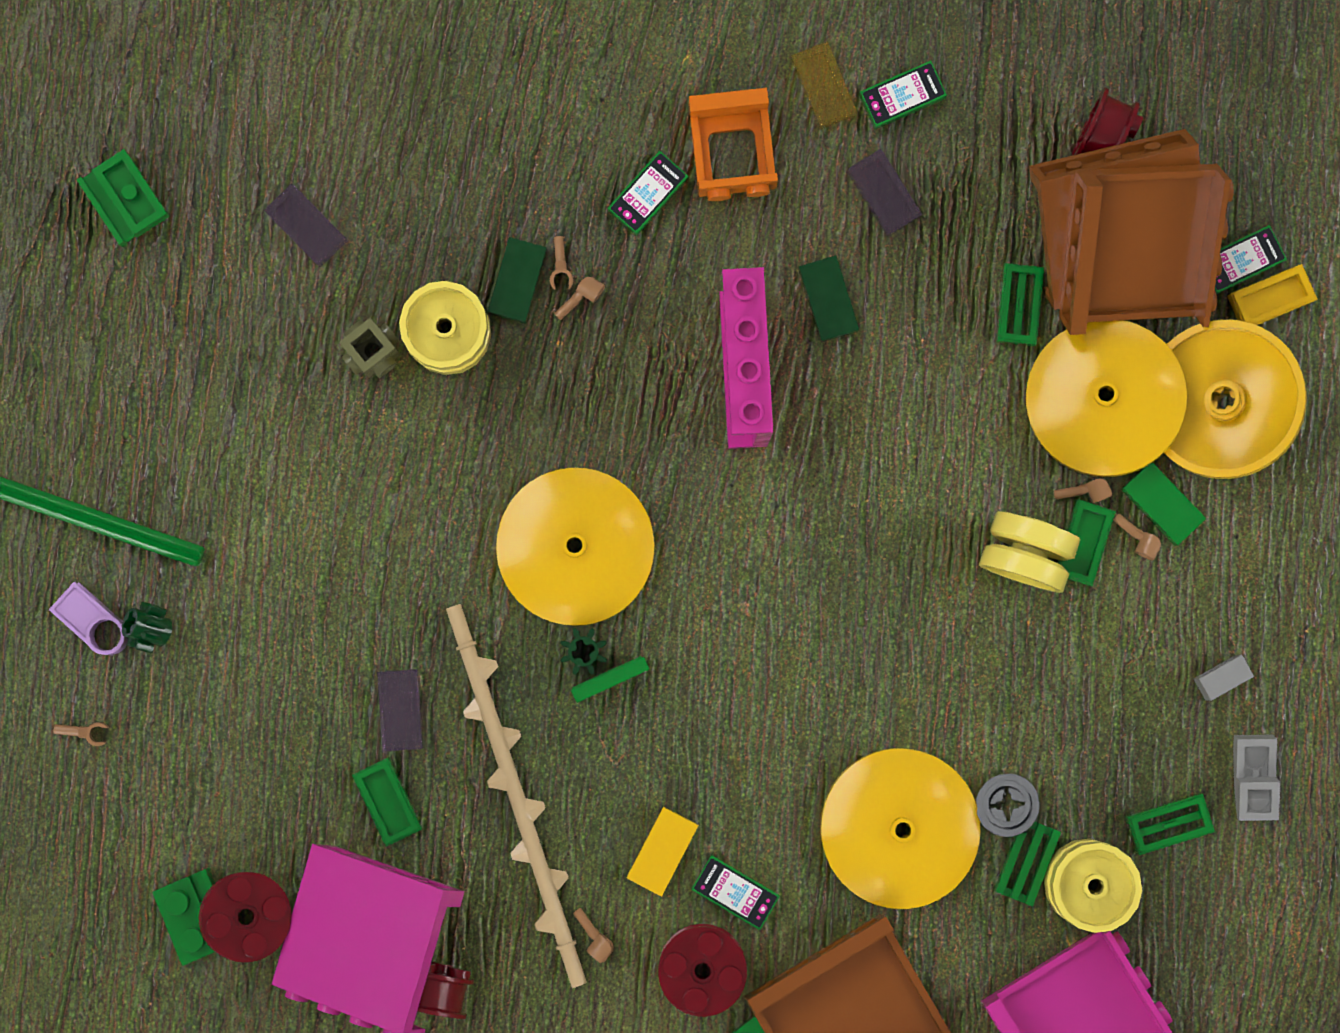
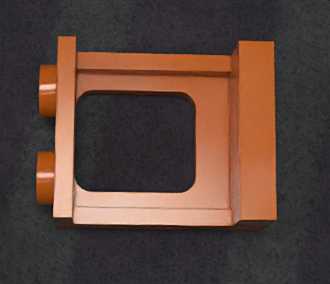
(732, 113)

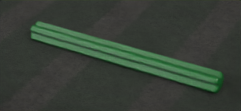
(101, 522)

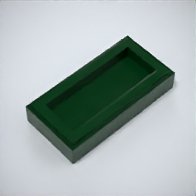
(517, 280)
(828, 298)

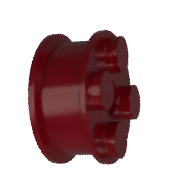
(1108, 124)
(268, 921)
(445, 991)
(708, 993)

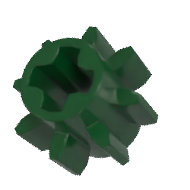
(146, 627)
(572, 647)

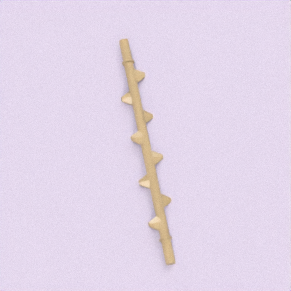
(524, 809)

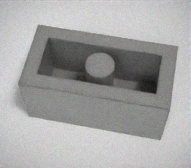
(1223, 677)

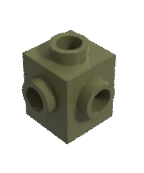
(360, 338)

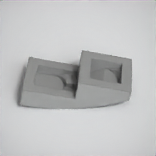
(1255, 777)

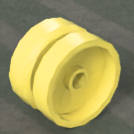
(422, 321)
(1031, 546)
(1090, 909)

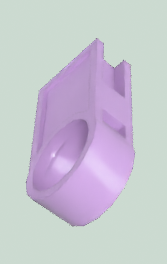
(83, 614)

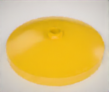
(1267, 394)
(1114, 434)
(584, 584)
(862, 820)

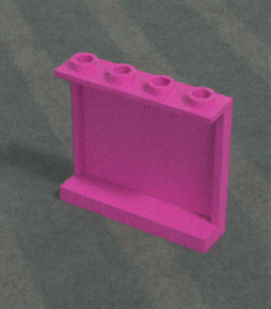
(745, 358)
(362, 938)
(1080, 991)

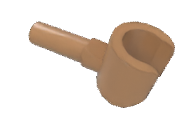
(560, 263)
(588, 288)
(1097, 489)
(1148, 543)
(81, 732)
(602, 946)

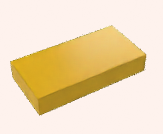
(1273, 296)
(662, 851)

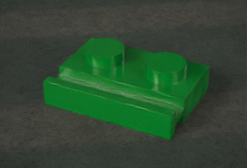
(123, 198)
(180, 909)

